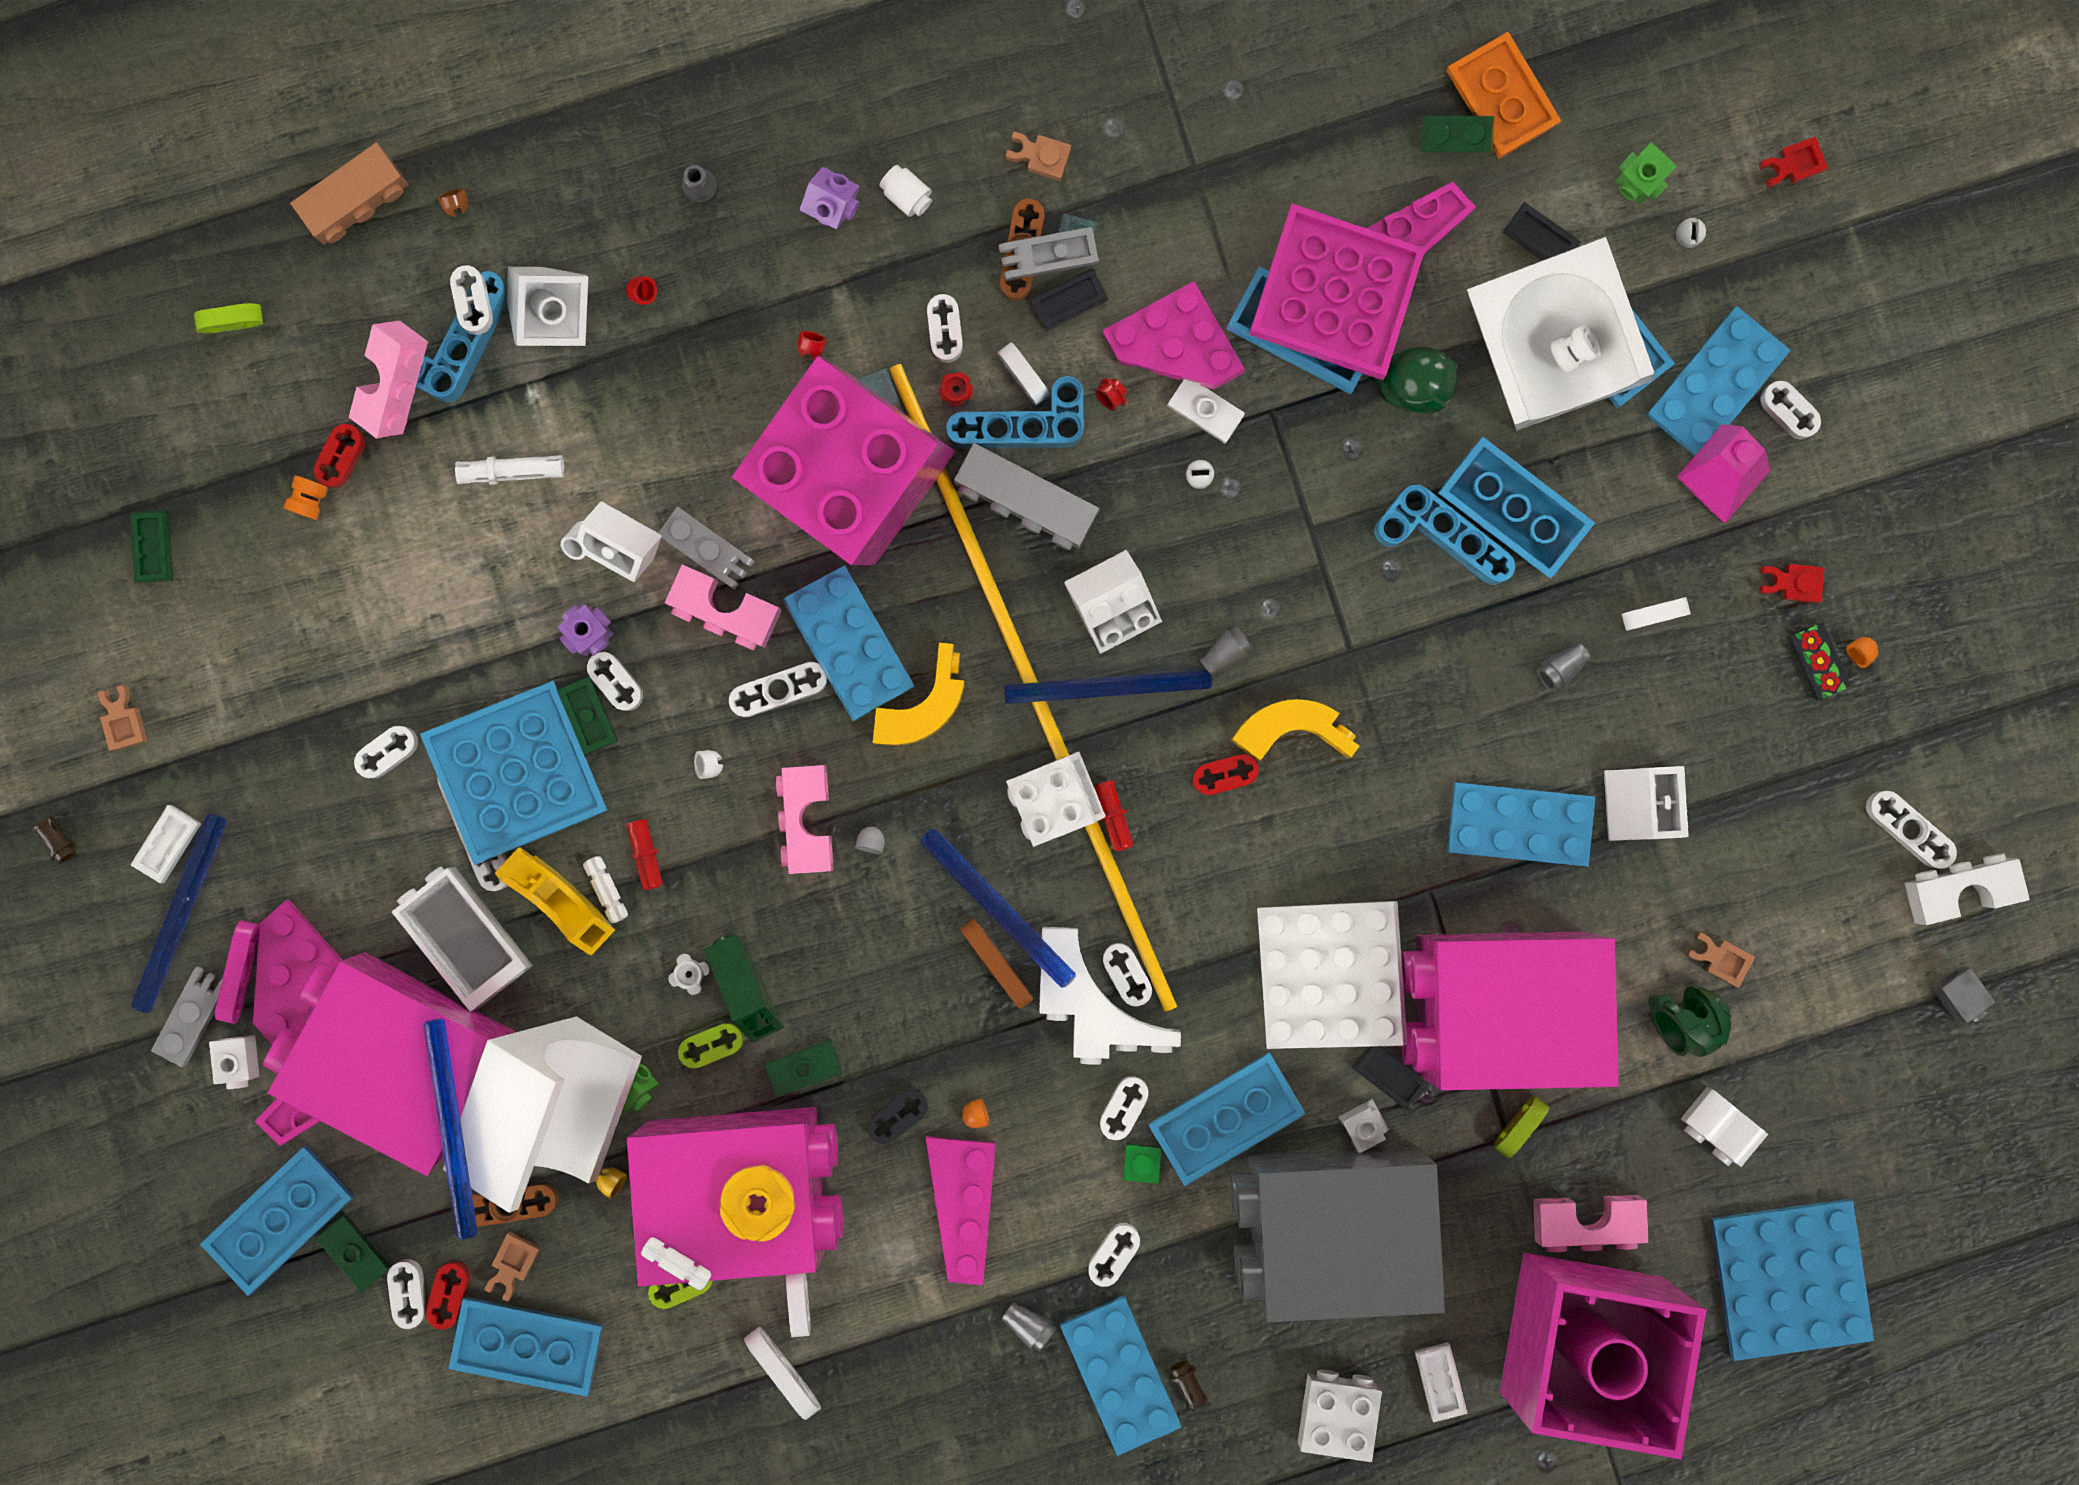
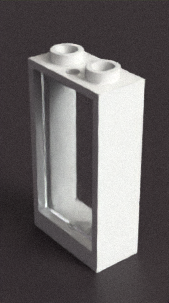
(461, 937)

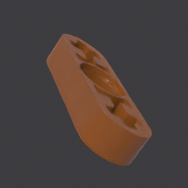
(1018, 223)
(997, 963)
(534, 1210)

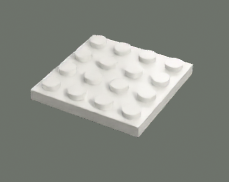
(1332, 975)

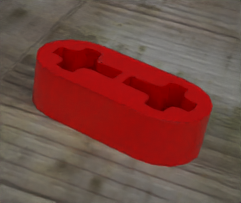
(332, 451)
(1223, 766)
(439, 1293)

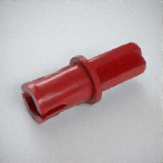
(1115, 818)
(644, 854)

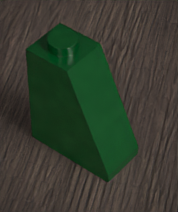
(742, 988)

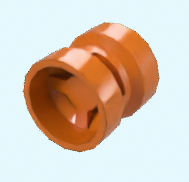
(302, 505)

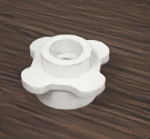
(679, 977)

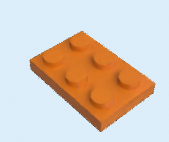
(1502, 85)

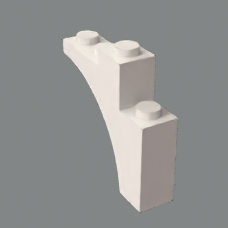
(1095, 1016)

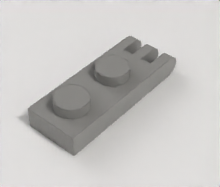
(1050, 253)
(704, 546)
(188, 1019)

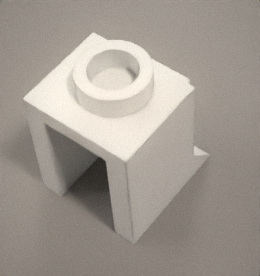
(1364, 1126)

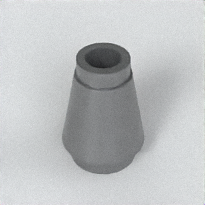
(701, 190)
(1227, 651)
(1562, 667)
(1029, 1326)

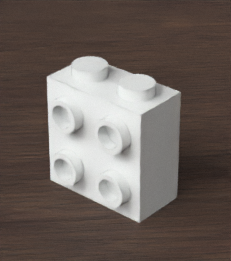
(1055, 799)
(1339, 1416)

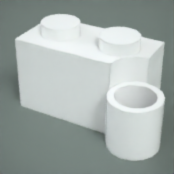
(612, 541)

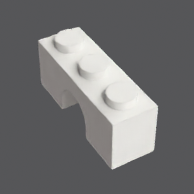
(1936, 896)

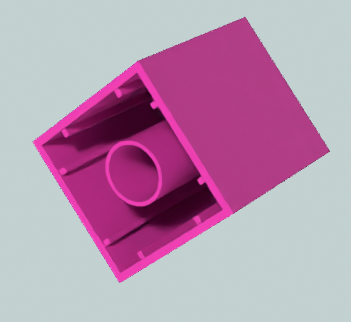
(843, 463)
(1513, 1010)
(367, 1060)
(680, 1179)
(1602, 1355)

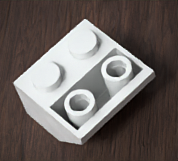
(1113, 601)
(1646, 803)

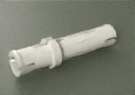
(497, 470)

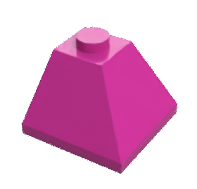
(1726, 470)

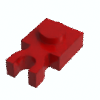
(1797, 162)
(1798, 582)

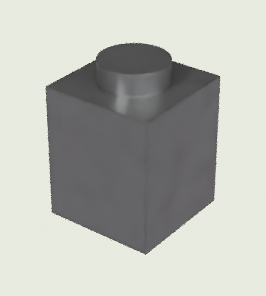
(1963, 995)

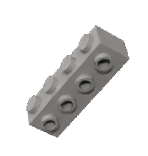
(1026, 497)

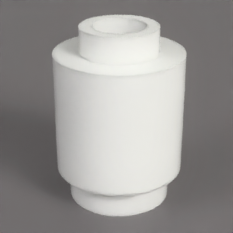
(906, 191)

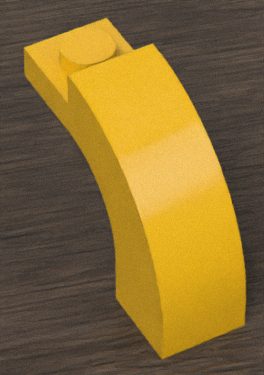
(927, 718)
(1270, 723)
(557, 899)

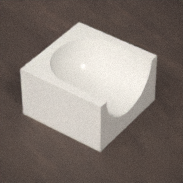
(1548, 301)

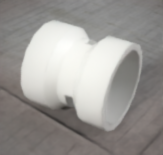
(1575, 349)

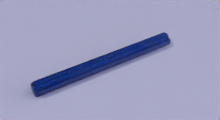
(1107, 686)
(998, 908)
(178, 913)
(450, 1129)

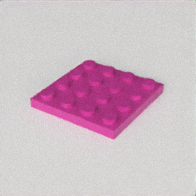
(1337, 291)

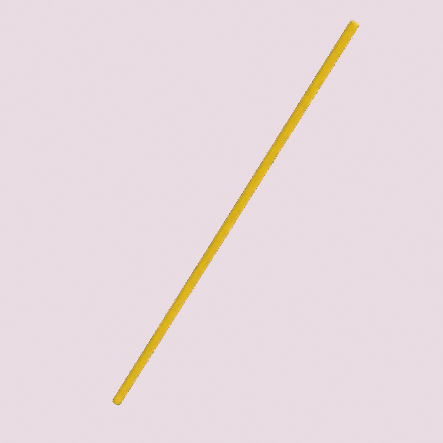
(1041, 708)

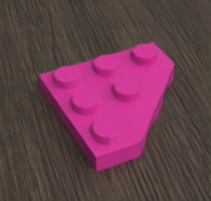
(1176, 340)
(285, 961)

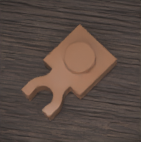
(1045, 156)
(123, 725)
(1724, 960)
(513, 1262)

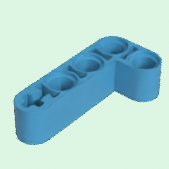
(462, 370)
(1016, 420)
(1448, 541)

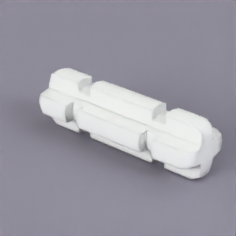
(605, 889)
(676, 1263)

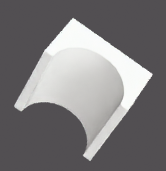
(545, 1103)

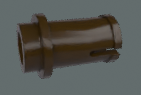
(55, 841)
(1187, 1383)

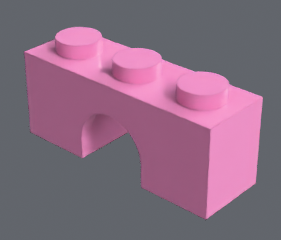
(398, 356)
(693, 596)
(799, 789)
(1621, 1224)

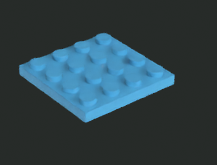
(513, 772)
(1791, 1279)

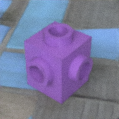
(830, 198)
(598, 631)

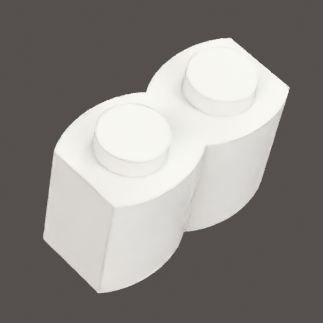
(1723, 1127)

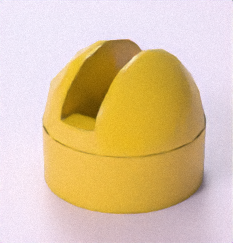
(611, 1182)

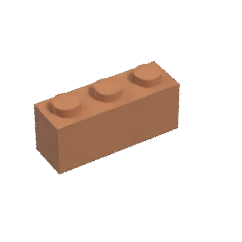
(350, 194)

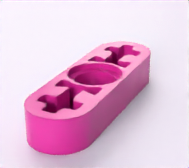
(237, 972)

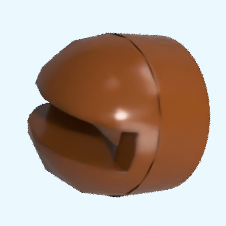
(453, 200)

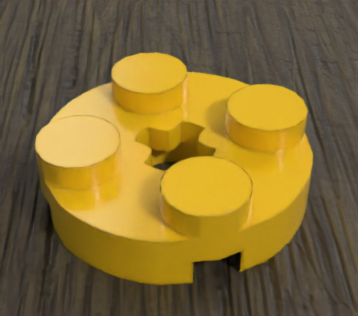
(754, 1224)

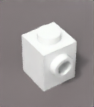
(234, 1061)

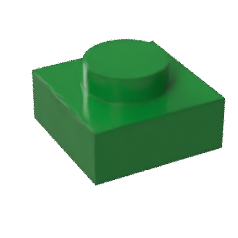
(1142, 1163)

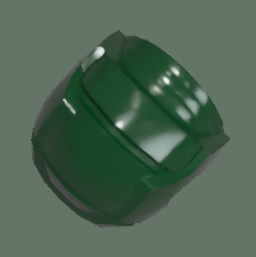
(1420, 380)
(1696, 1028)

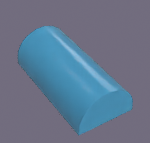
(1241, 323)
(1516, 507)

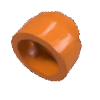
(1862, 651)
(975, 1114)

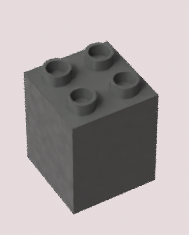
(1340, 1234)

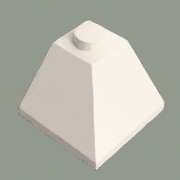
(547, 306)

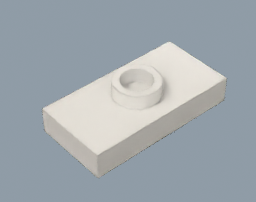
(1206, 410)
(165, 844)
(1440, 1382)

